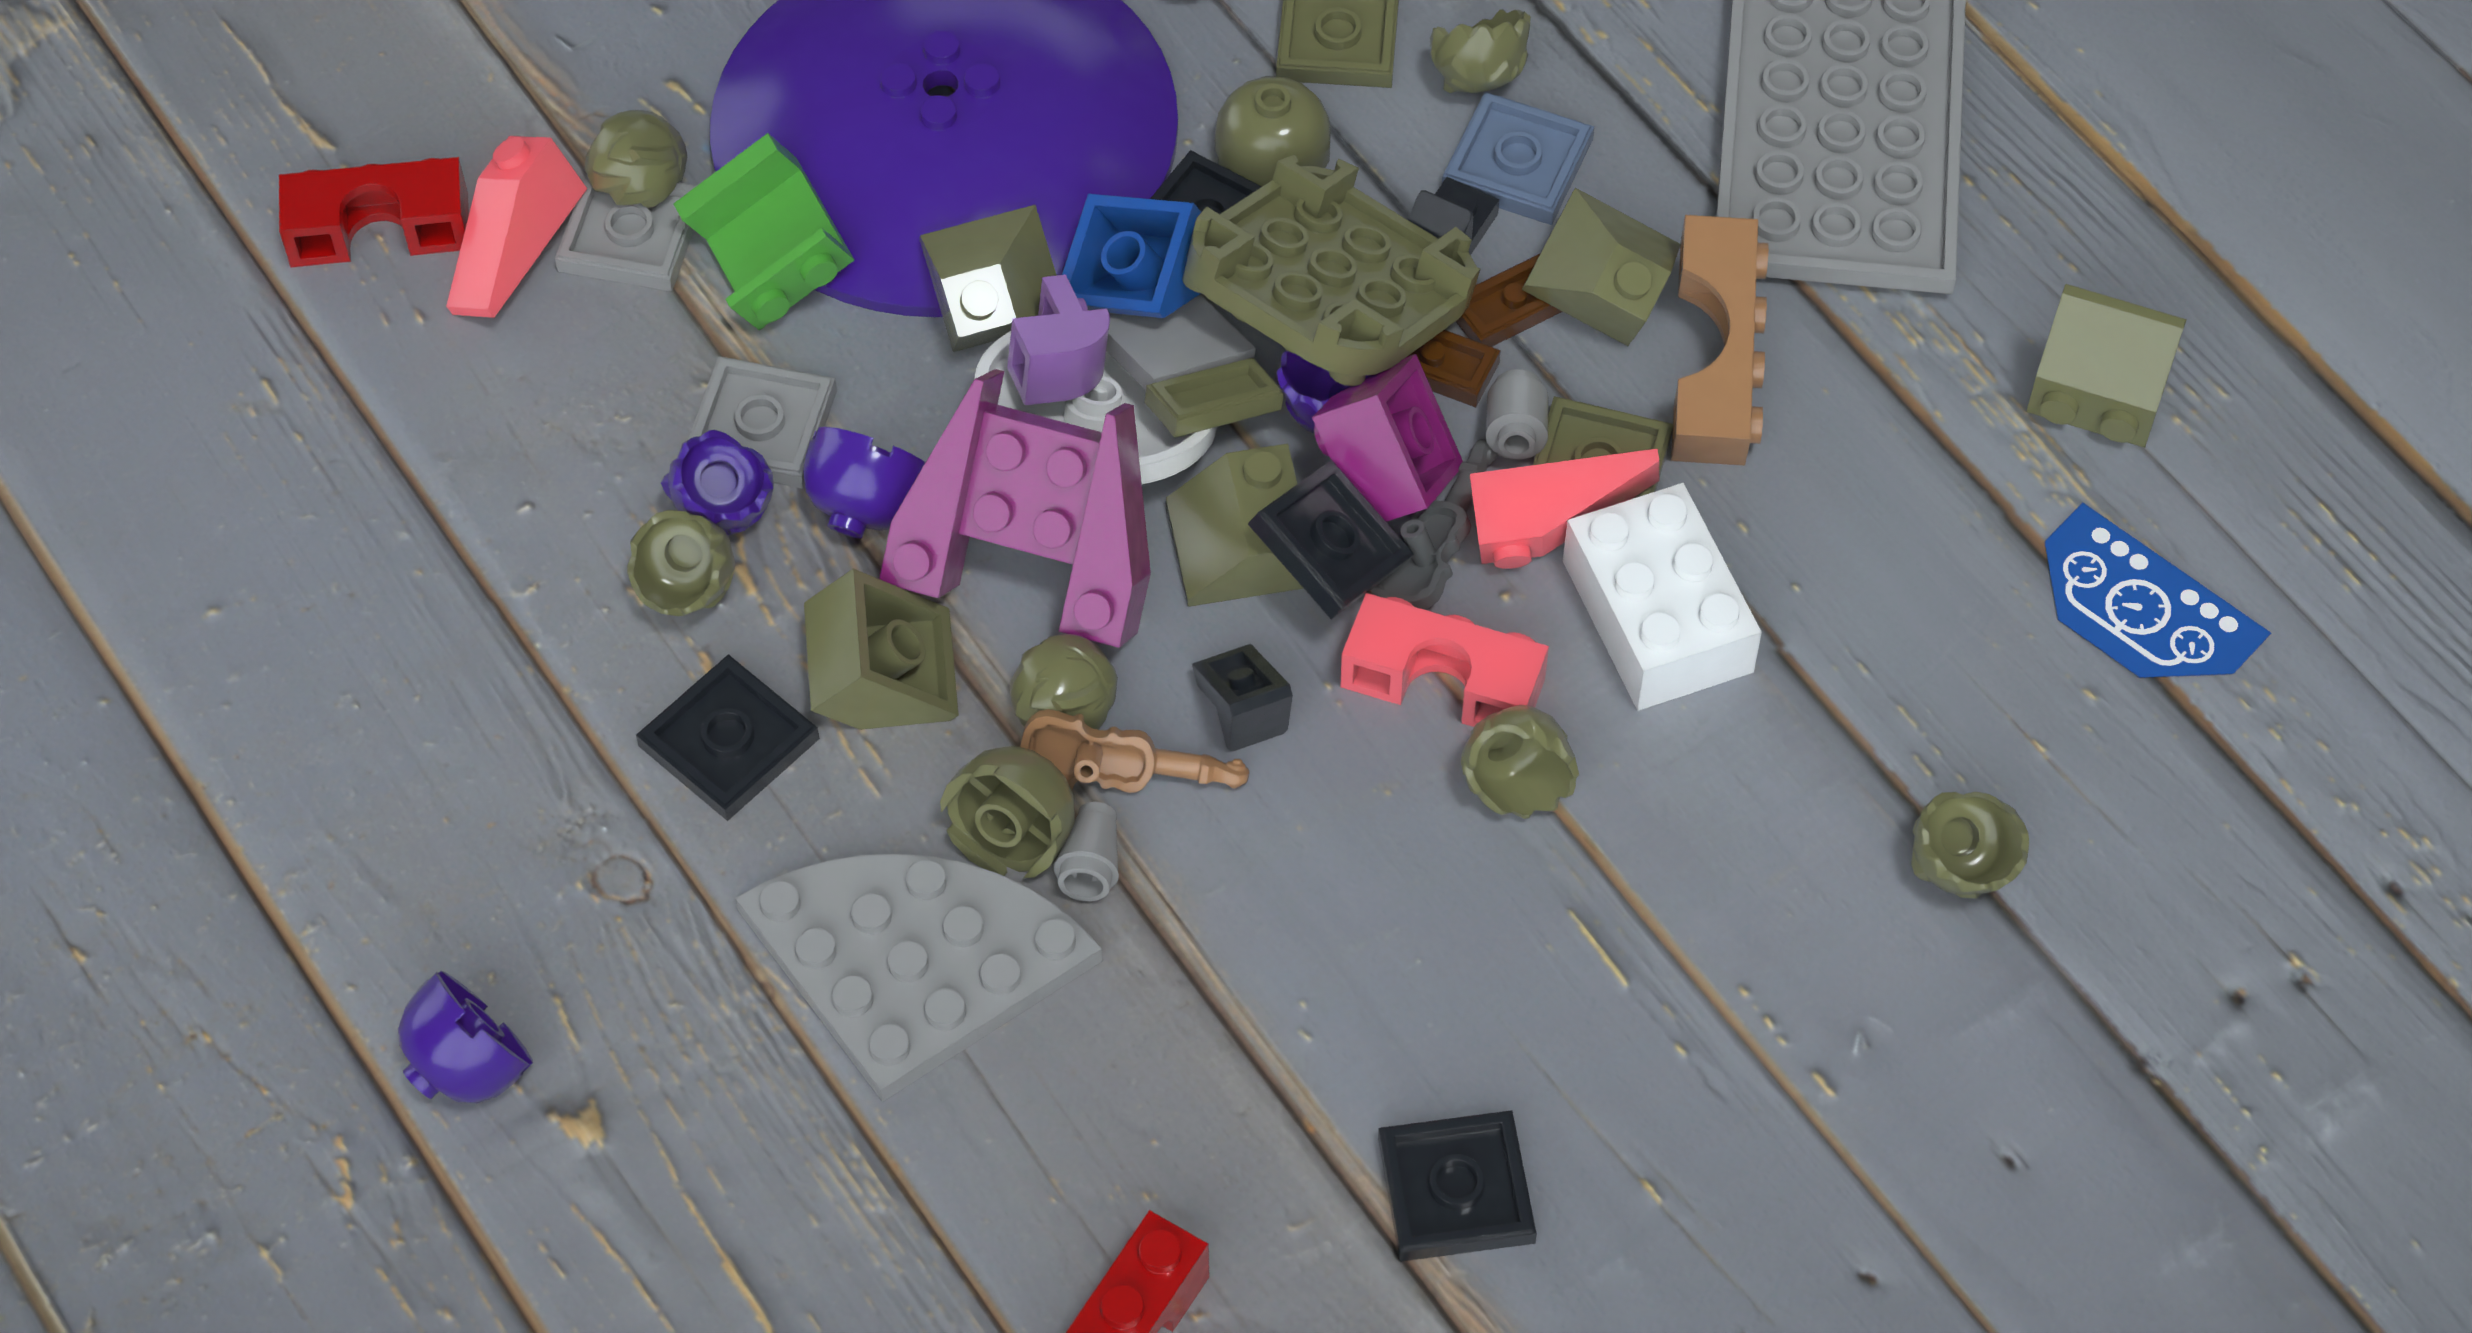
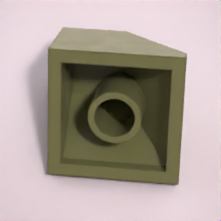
(1602, 267)
(988, 274)

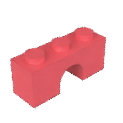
(1400, 642)

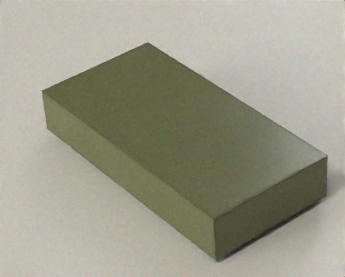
(1213, 397)

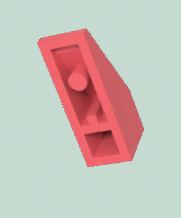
(510, 222)
(1527, 507)

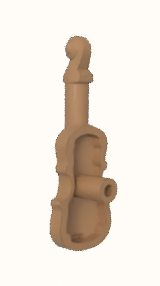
(1118, 756)

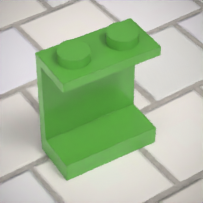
(766, 231)

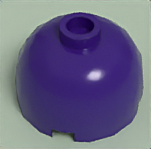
(856, 480)
(457, 1044)

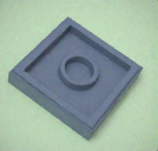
(1520, 156)

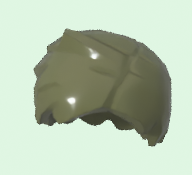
(1482, 55)
(636, 158)
(680, 563)
(1064, 676)
(1519, 762)
(1969, 843)

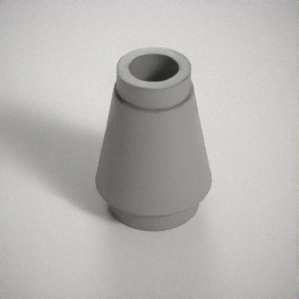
(1089, 854)

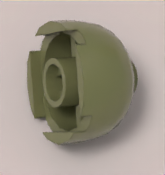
(1270, 122)
(1009, 810)

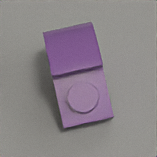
(1060, 349)

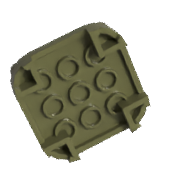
(1330, 271)

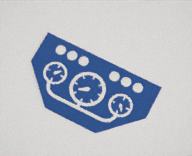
(2141, 604)

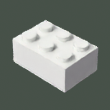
(1661, 596)

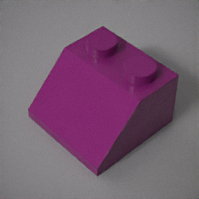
(1390, 439)

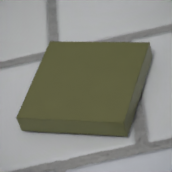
(1338, 42)
(1590, 431)

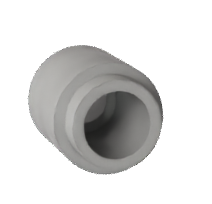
(1517, 415)

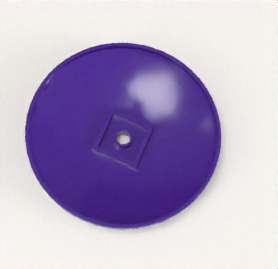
(1041, 115)

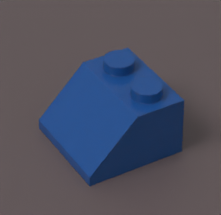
(1132, 255)

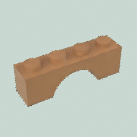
(1719, 275)

